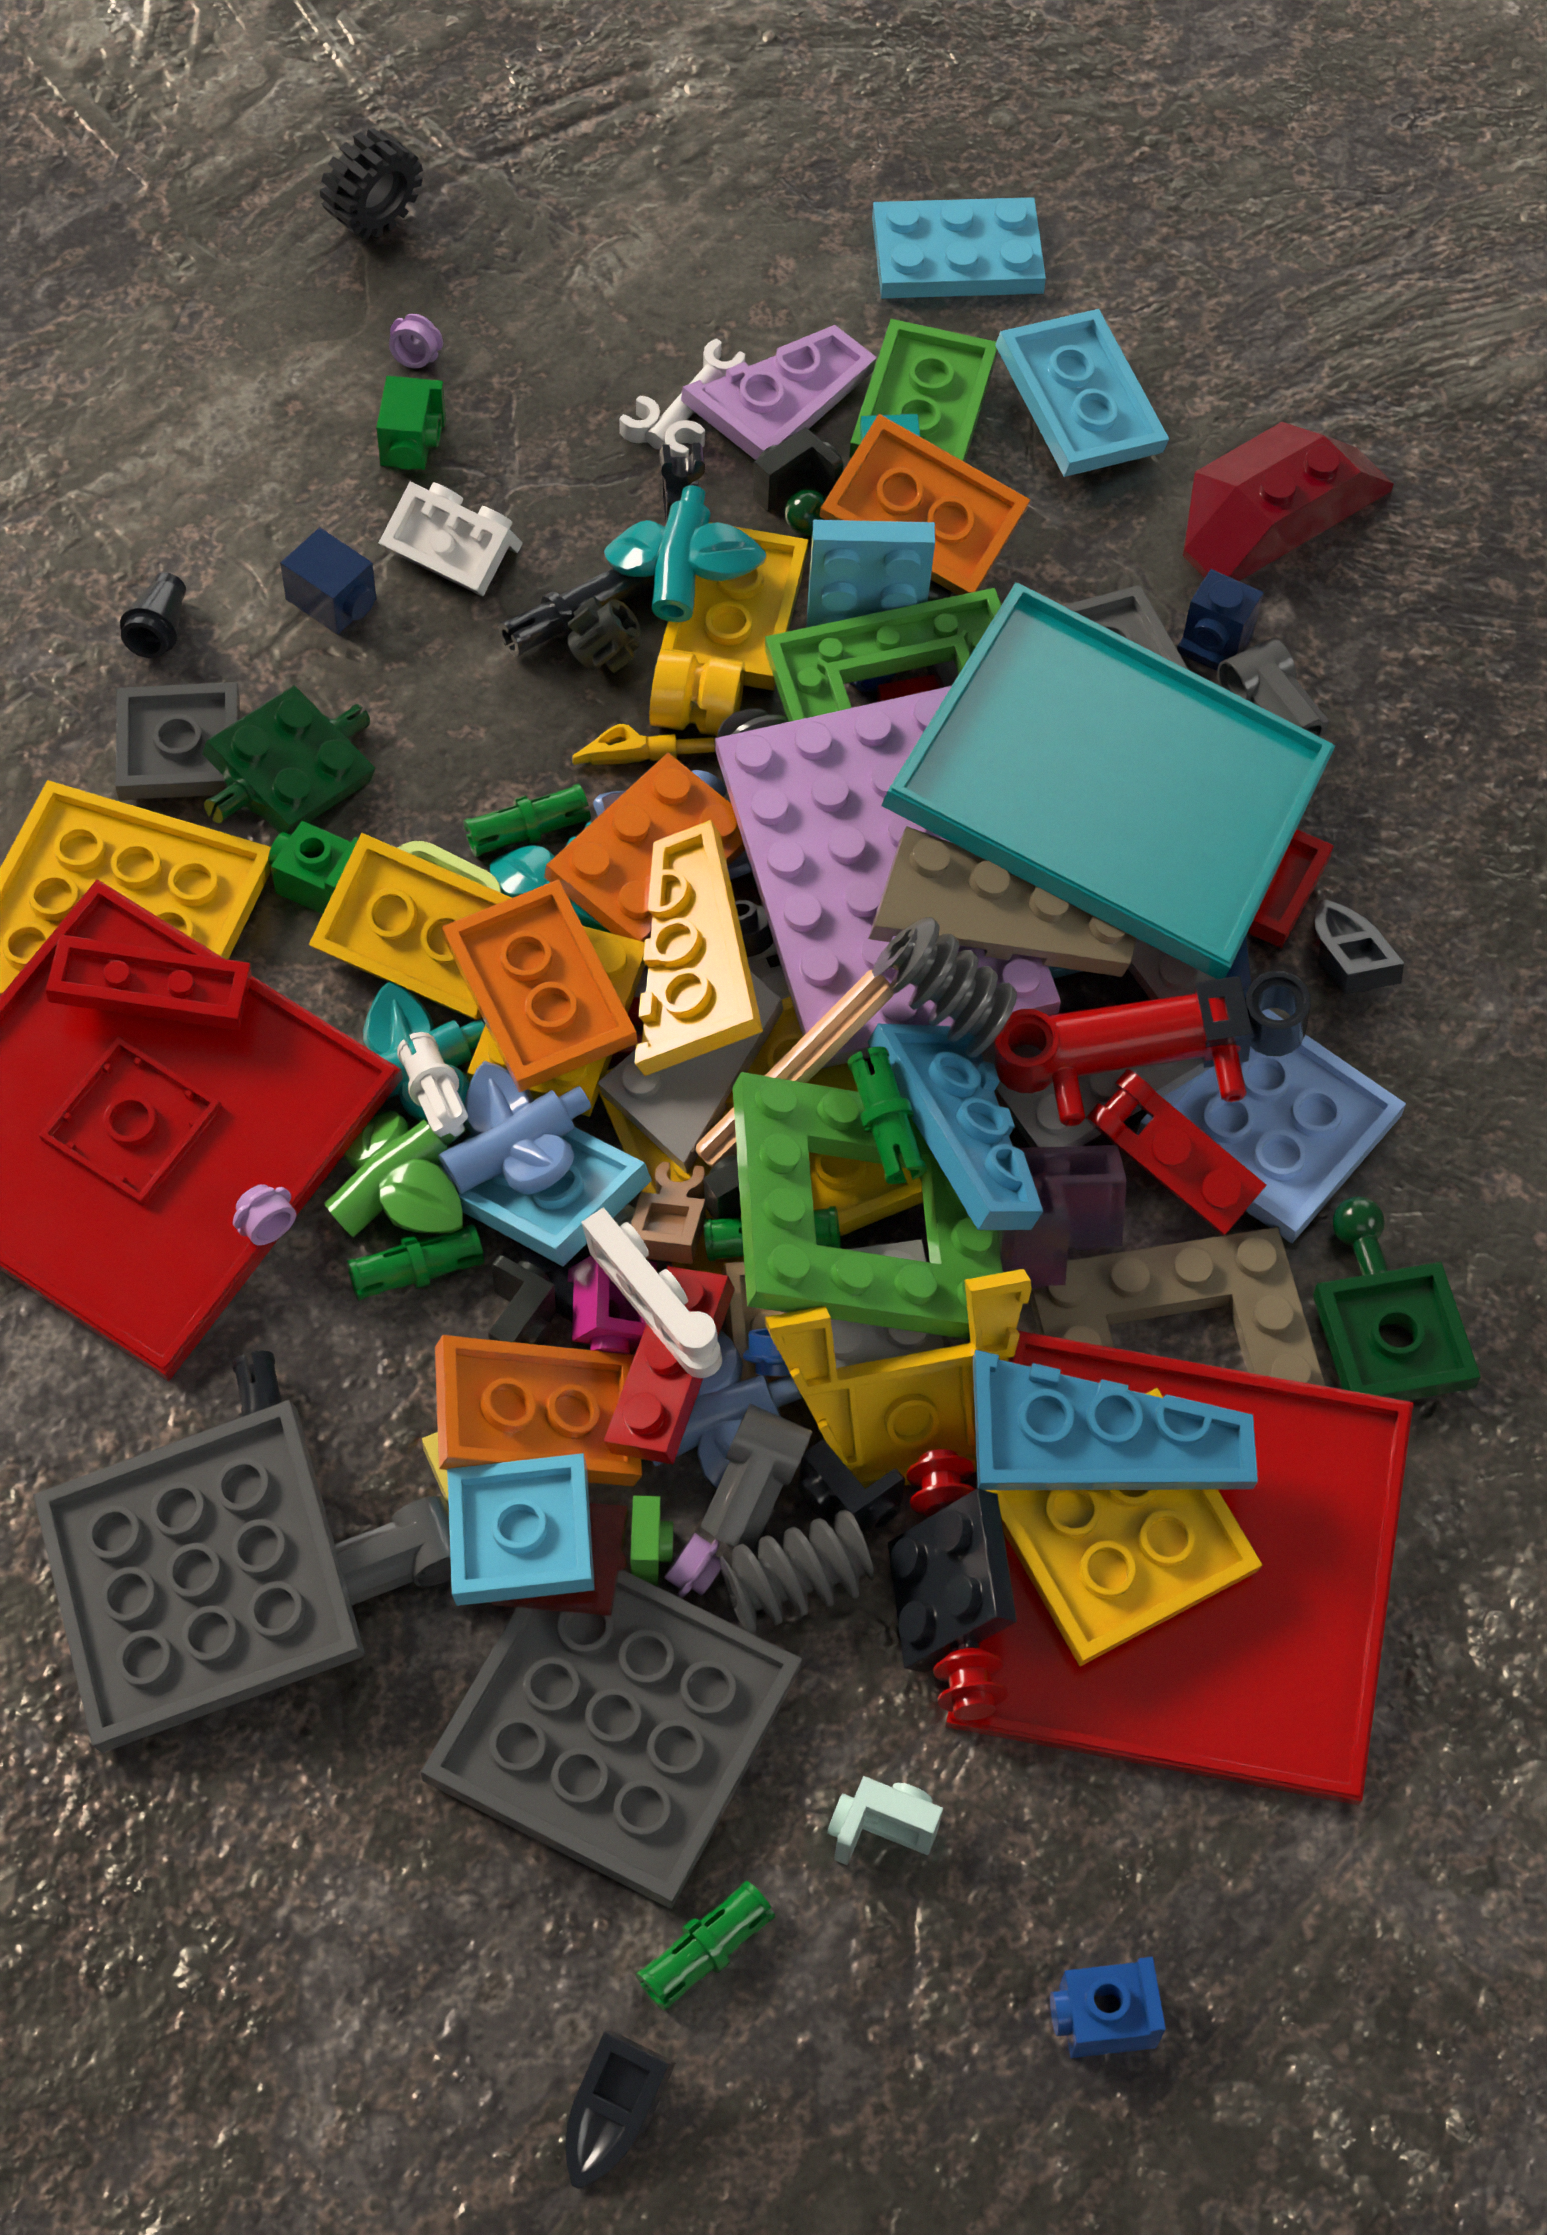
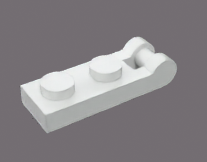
(654, 1295)

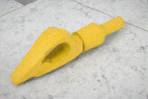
(637, 747)

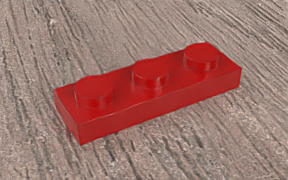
(149, 982)
(657, 1388)

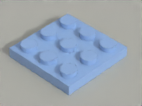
(1296, 1129)

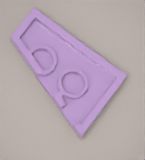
(782, 393)

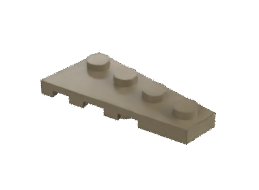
(992, 909)

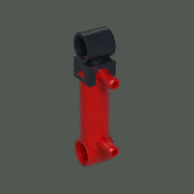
(1207, 1025)

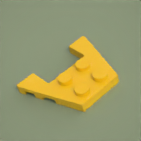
(903, 1405)

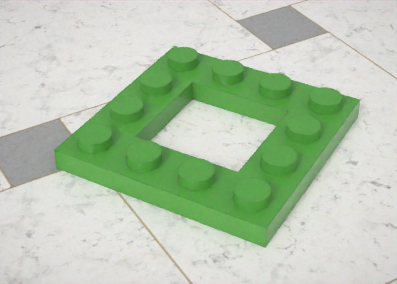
(818, 660)
(785, 1268)

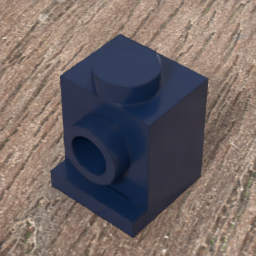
(1219, 620)

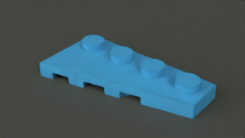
(963, 1123)
(1089, 1435)

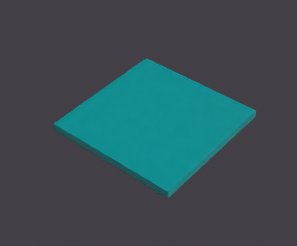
(1112, 780)

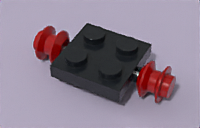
(953, 1584)

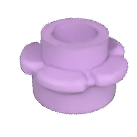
(410, 350)
(264, 1214)
(694, 1566)

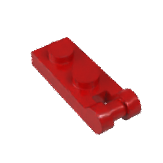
(1177, 1153)

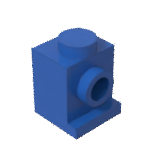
(1092, 2032)

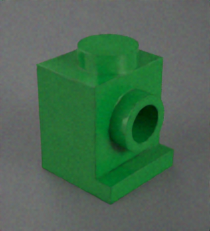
(410, 421)
(309, 864)

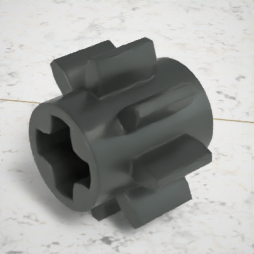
(604, 634)

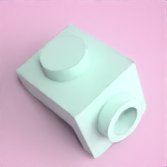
(893, 1812)

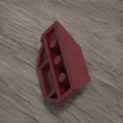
(1274, 498)

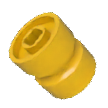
(694, 691)

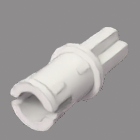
(433, 1084)

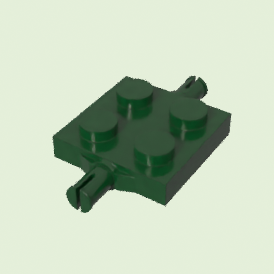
(287, 761)

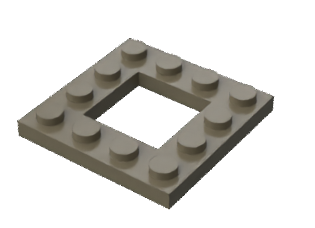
(1230, 1270)

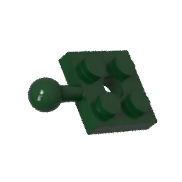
(1410, 1297)

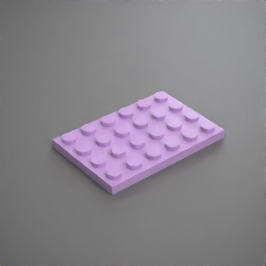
(825, 848)

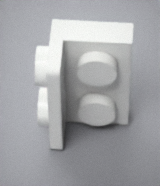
(448, 538)

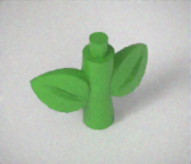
(399, 1175)

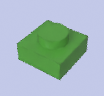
(649, 1539)

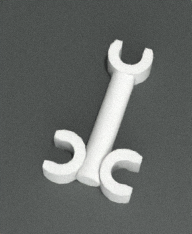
(673, 424)

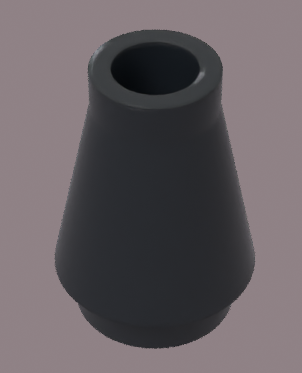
(153, 619)

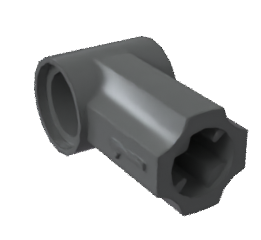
(1268, 679)
(759, 1465)
(401, 1552)

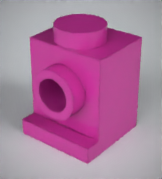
(602, 1312)

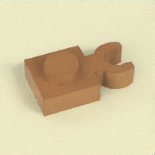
(672, 1217)

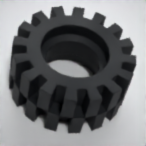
(371, 183)

